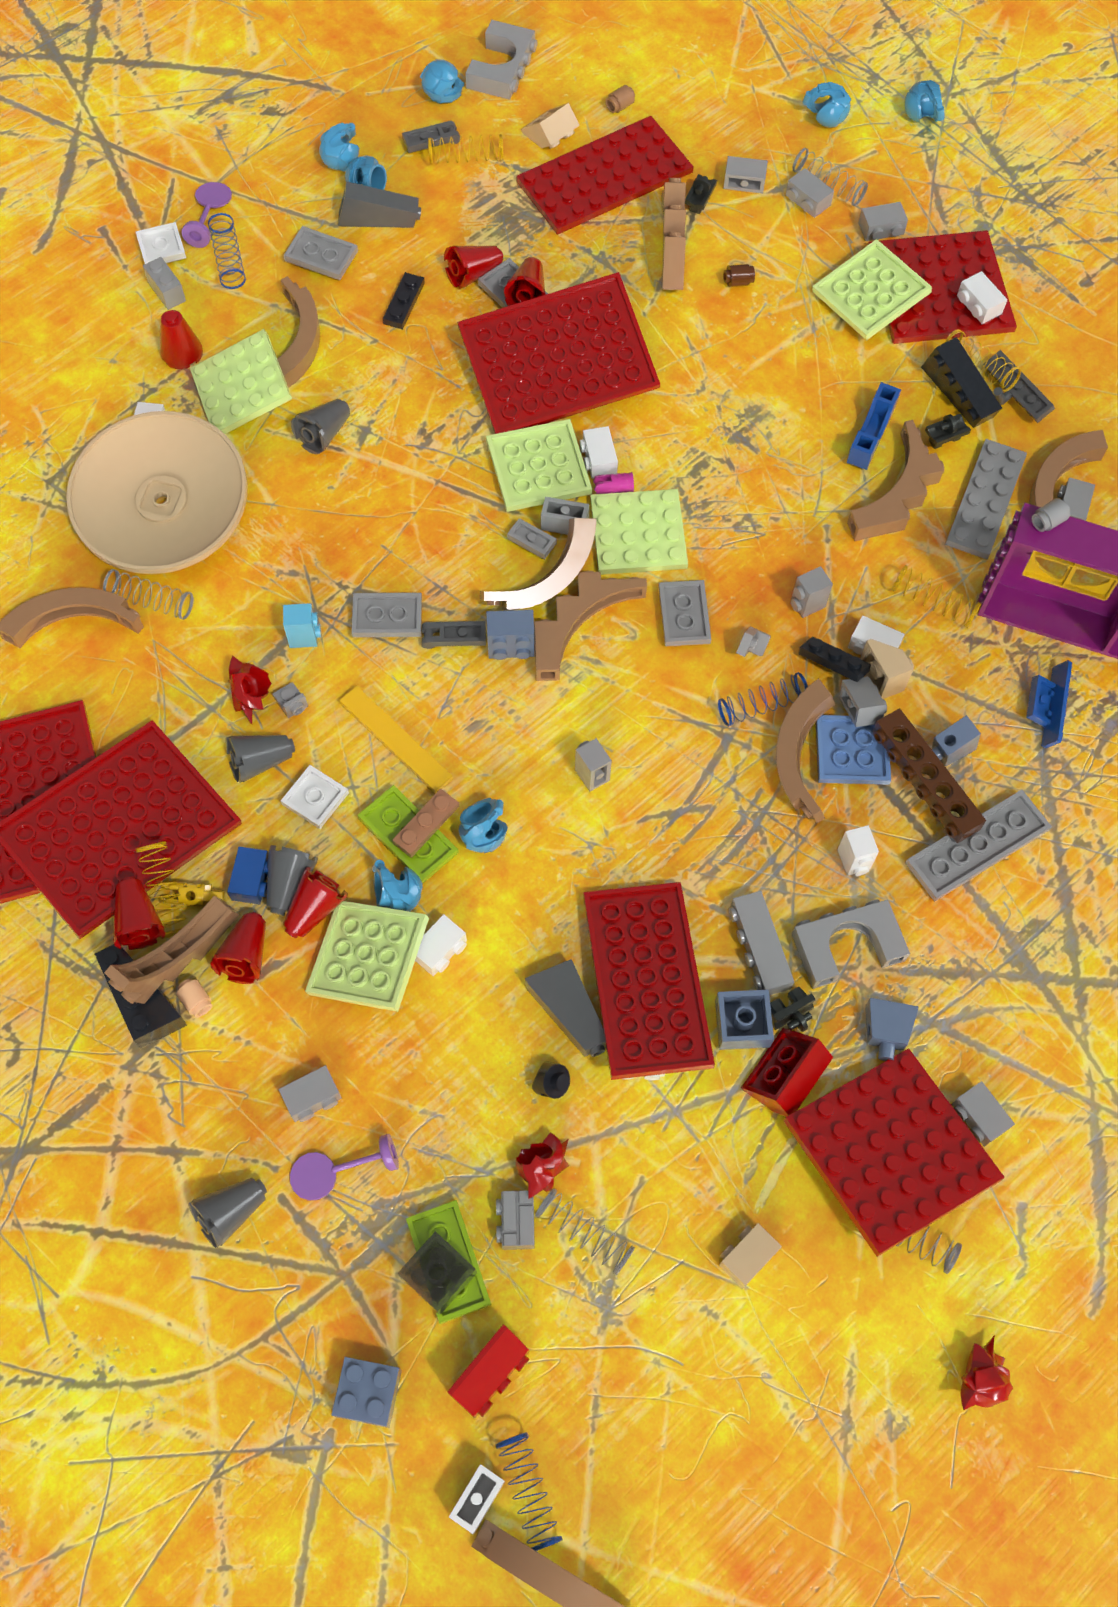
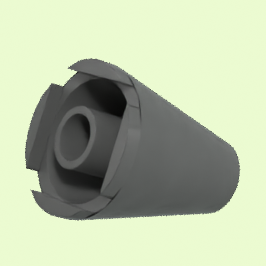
(320, 425)
(257, 753)
(284, 875)
(227, 1209)

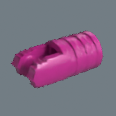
(614, 483)

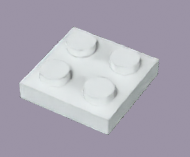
(161, 242)
(314, 796)

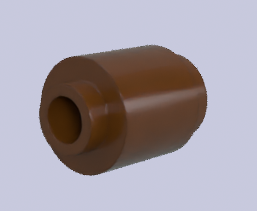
(739, 275)

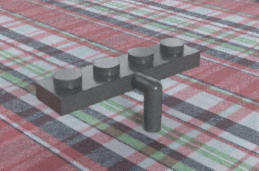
(1023, 392)

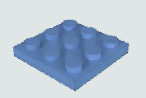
(849, 753)

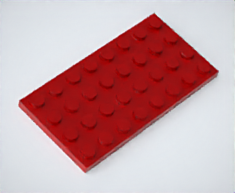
(604, 174)
(647, 981)

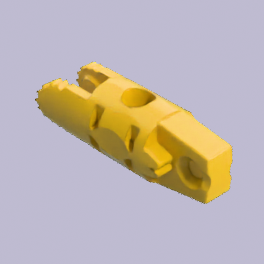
(203, 894)

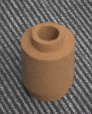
(620, 99)

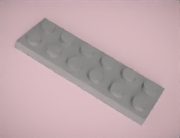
(986, 499)
(1007, 829)

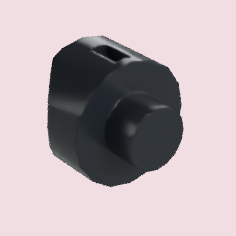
(551, 1080)

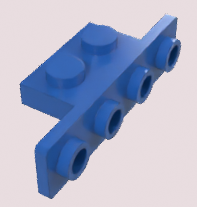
(1049, 702)

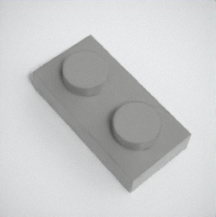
(531, 538)

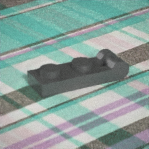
(418, 139)
(454, 634)

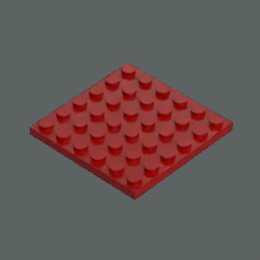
(944, 264)
(893, 1151)

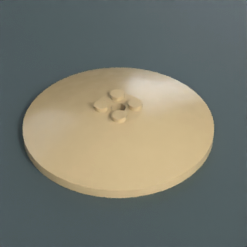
(150, 457)

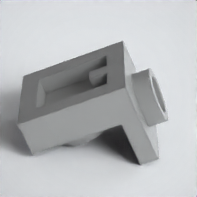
(753, 641)
(290, 700)

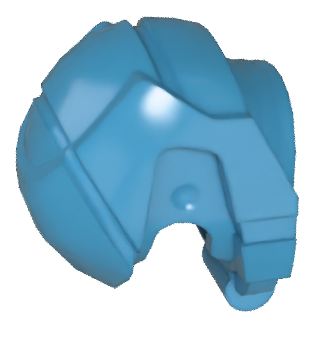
(438, 81)
(924, 100)
(833, 110)
(335, 146)
(366, 171)
(483, 831)
(394, 893)

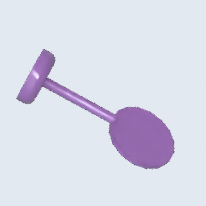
(211, 196)
(315, 1173)

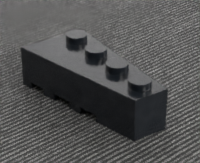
(961, 382)
(144, 1021)

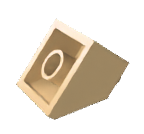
(552, 126)
(889, 667)

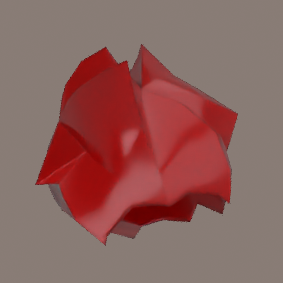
(248, 686)
(542, 1164)
(985, 1378)

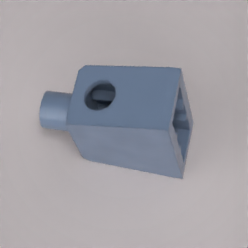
(956, 741)
(889, 1026)

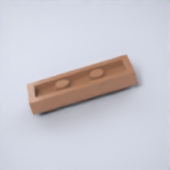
(425, 823)

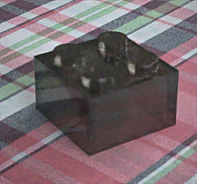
(437, 1273)

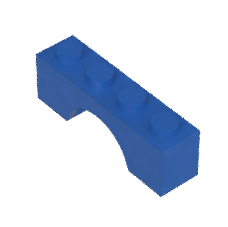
(874, 426)

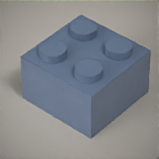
(510, 634)
(744, 1019)
(366, 1392)

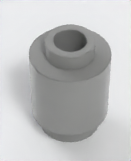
(1051, 515)

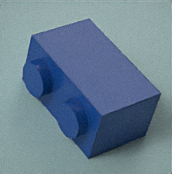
(249, 876)

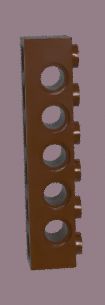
(927, 762)

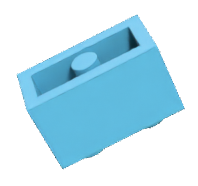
(301, 625)

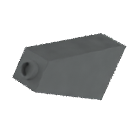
(377, 208)
(569, 1006)

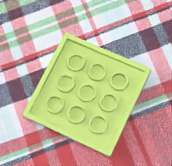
(871, 289)
(241, 382)
(538, 464)
(639, 531)
(367, 955)

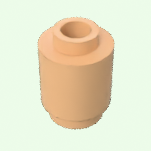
(194, 998)

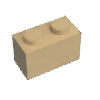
(749, 1255)

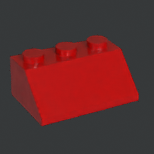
(787, 1071)
(489, 1372)

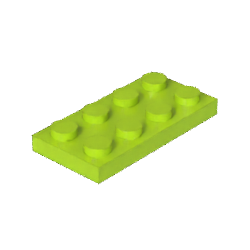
(389, 816)
(450, 1226)

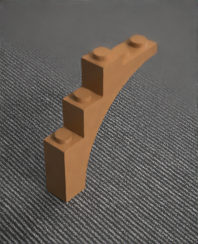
(673, 234)
(891, 511)
(573, 611)
(143, 976)

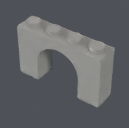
(503, 78)
(873, 920)

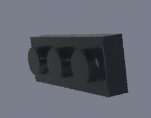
(403, 300)
(834, 659)

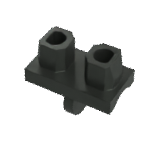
(700, 193)
(947, 430)
(796, 1014)

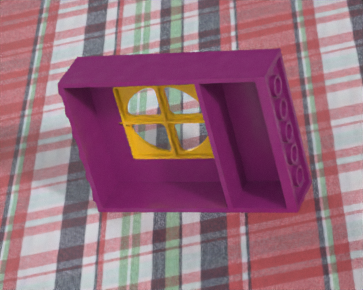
(1034, 600)

